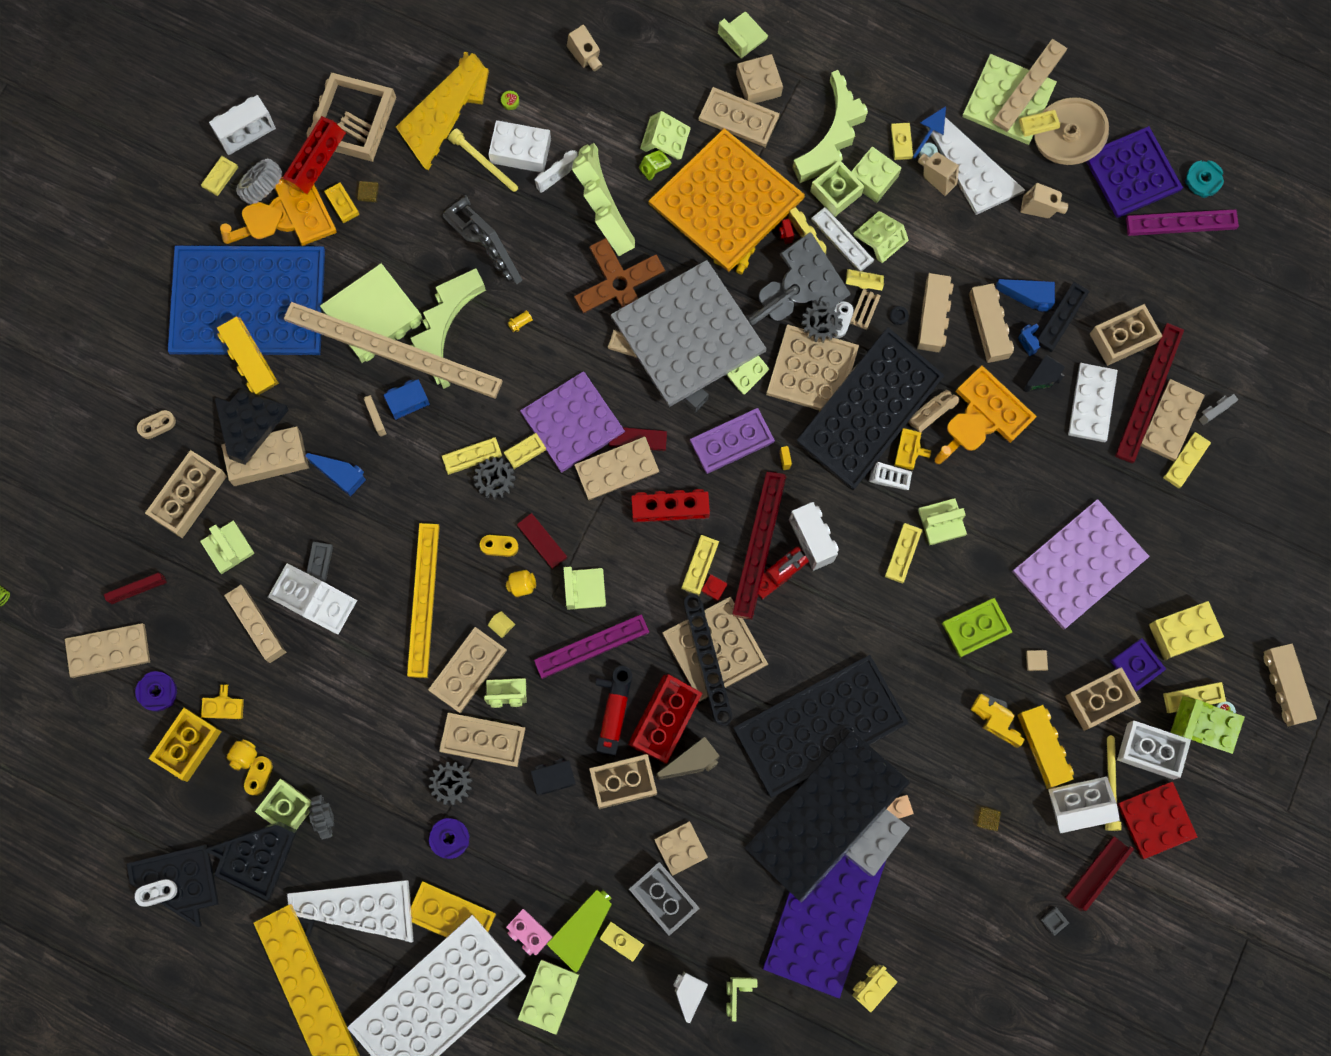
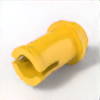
(519, 321)

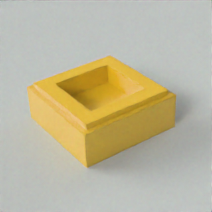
(785, 458)

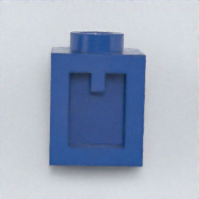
(1029, 341)

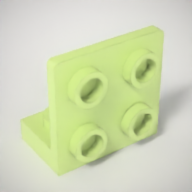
(742, 34)
(666, 135)
(883, 235)
(748, 374)
(584, 588)
(506, 692)
(744, 984)

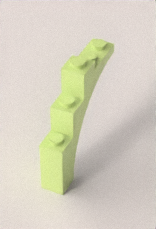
(841, 134)
(607, 216)
(451, 299)

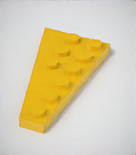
(437, 113)

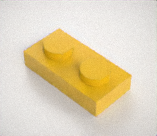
(341, 202)

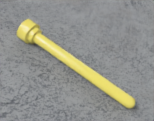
(456, 137)
(1113, 826)

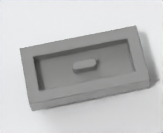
(1223, 404)

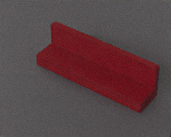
(1098, 874)

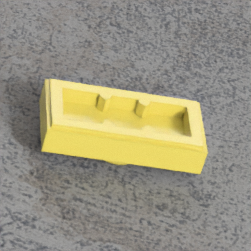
(1039, 123)
(901, 141)
(219, 176)
(864, 280)
(525, 451)
(621, 941)

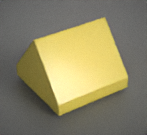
(501, 624)

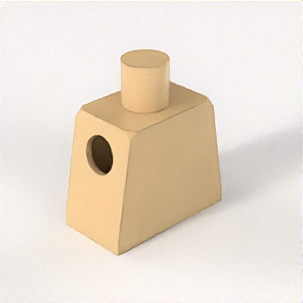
(584, 48)
(940, 172)
(1043, 202)

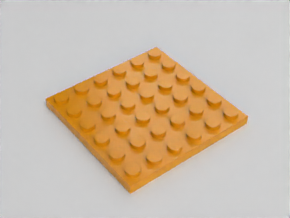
(726, 199)

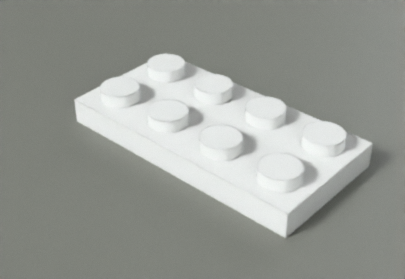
(1092, 402)

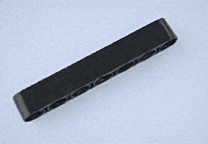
(707, 650)

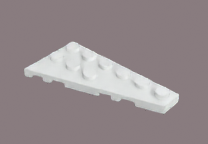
(978, 176)
(367, 908)

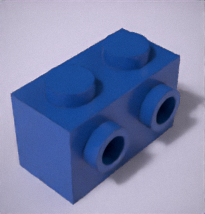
(406, 398)

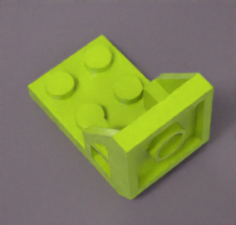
(1207, 724)

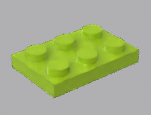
(977, 627)

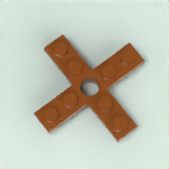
(612, 270)

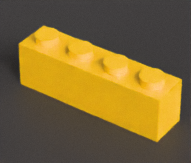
(247, 355)
(1045, 746)

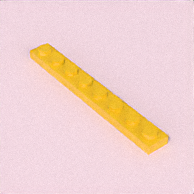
(423, 600)

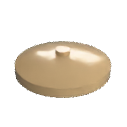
(1080, 135)

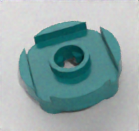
(1200, 187)

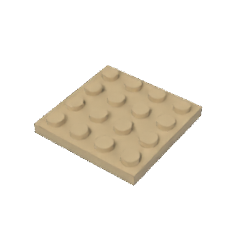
(810, 370)
(733, 644)

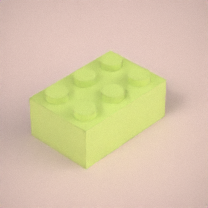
(548, 996)

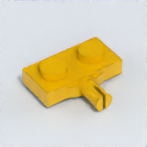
(909, 449)
(222, 706)

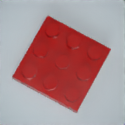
(1157, 820)

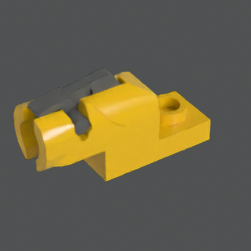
(997, 718)

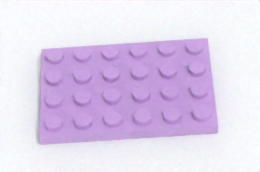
(1080, 564)

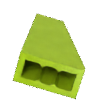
(578, 934)

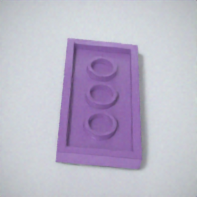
(732, 440)

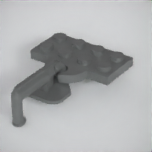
(485, 235)
(808, 279)

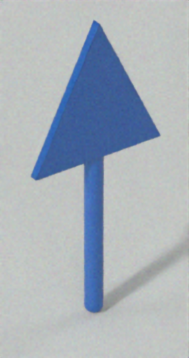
(934, 122)

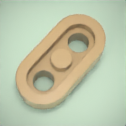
(156, 423)

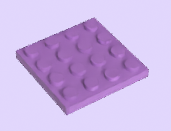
(572, 421)

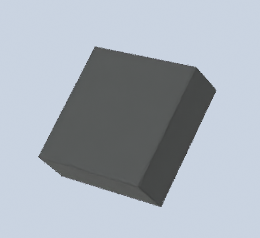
(1054, 921)

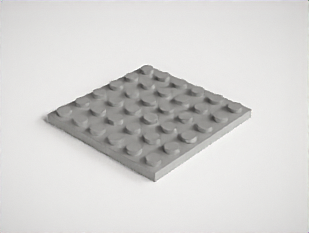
(688, 333)

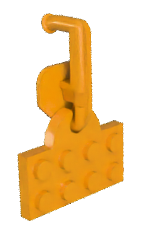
(287, 213)
(989, 409)

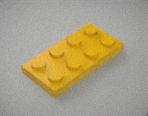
(444, 911)

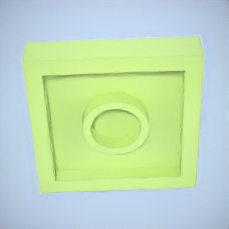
(942, 521)
(227, 546)

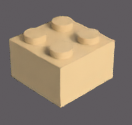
(759, 79)

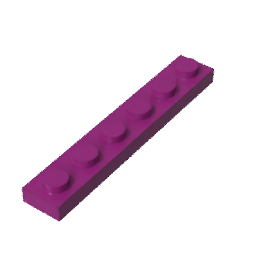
(1182, 222)
(591, 646)

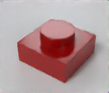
(786, 231)
(714, 587)

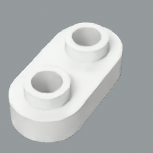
(845, 316)
(156, 893)

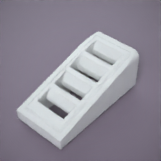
(875, 472)

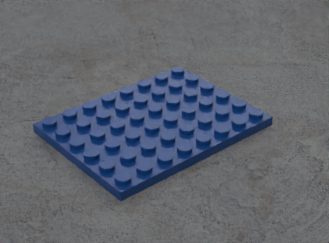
(247, 283)

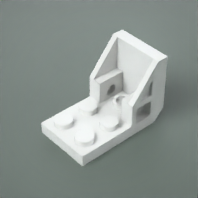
(312, 598)

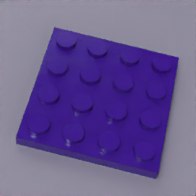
(1134, 172)

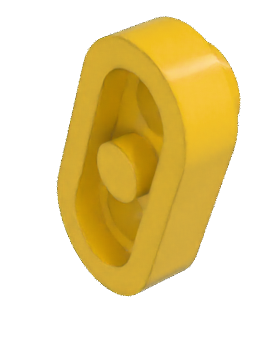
(498, 547)
(259, 776)

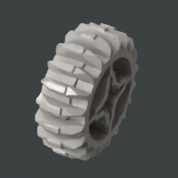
(259, 181)

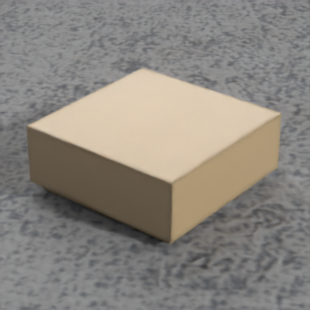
(1037, 660)

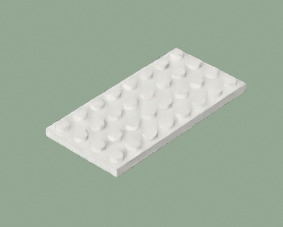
(439, 996)

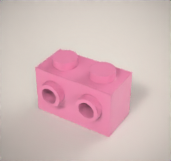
(529, 932)

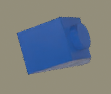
(1033, 294)
(341, 473)

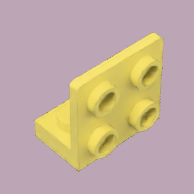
(874, 987)

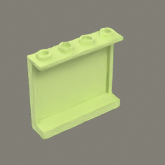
(375, 305)

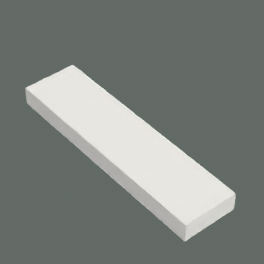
(842, 239)

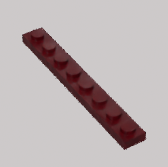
(1149, 393)
(759, 545)

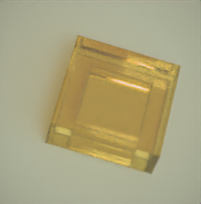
(367, 191)
(988, 819)

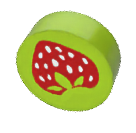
(510, 100)

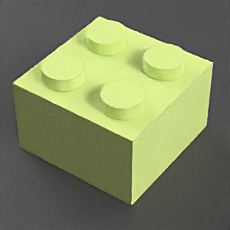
(876, 173)
(837, 188)
(285, 805)

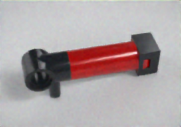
(614, 711)

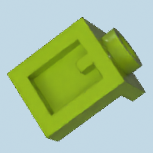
(654, 163)

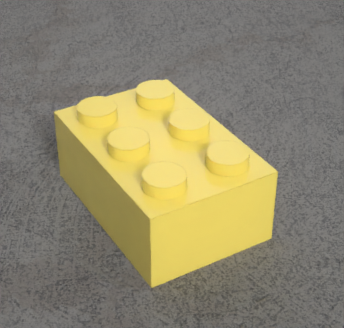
(1186, 630)

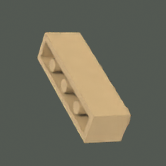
(934, 313)
(991, 323)
(255, 624)
(1289, 685)

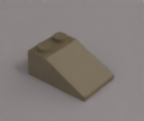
(694, 760)

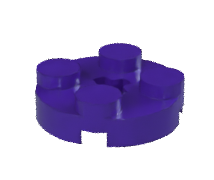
(148, 683)
(438, 834)

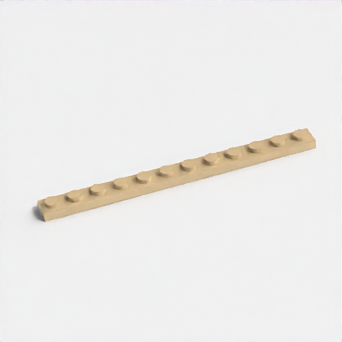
(393, 350)

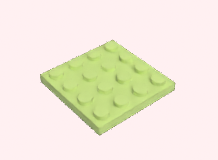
(994, 89)

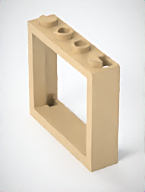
(381, 118)

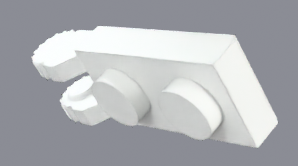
(556, 172)

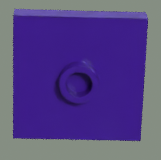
(1139, 664)

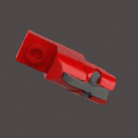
(782, 571)

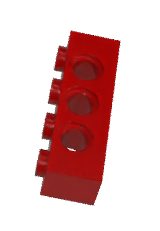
(314, 155)
(679, 512)

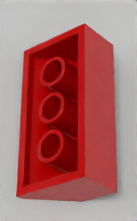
(665, 718)

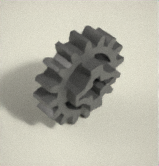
(816, 317)
(500, 482)
(452, 796)
(321, 817)

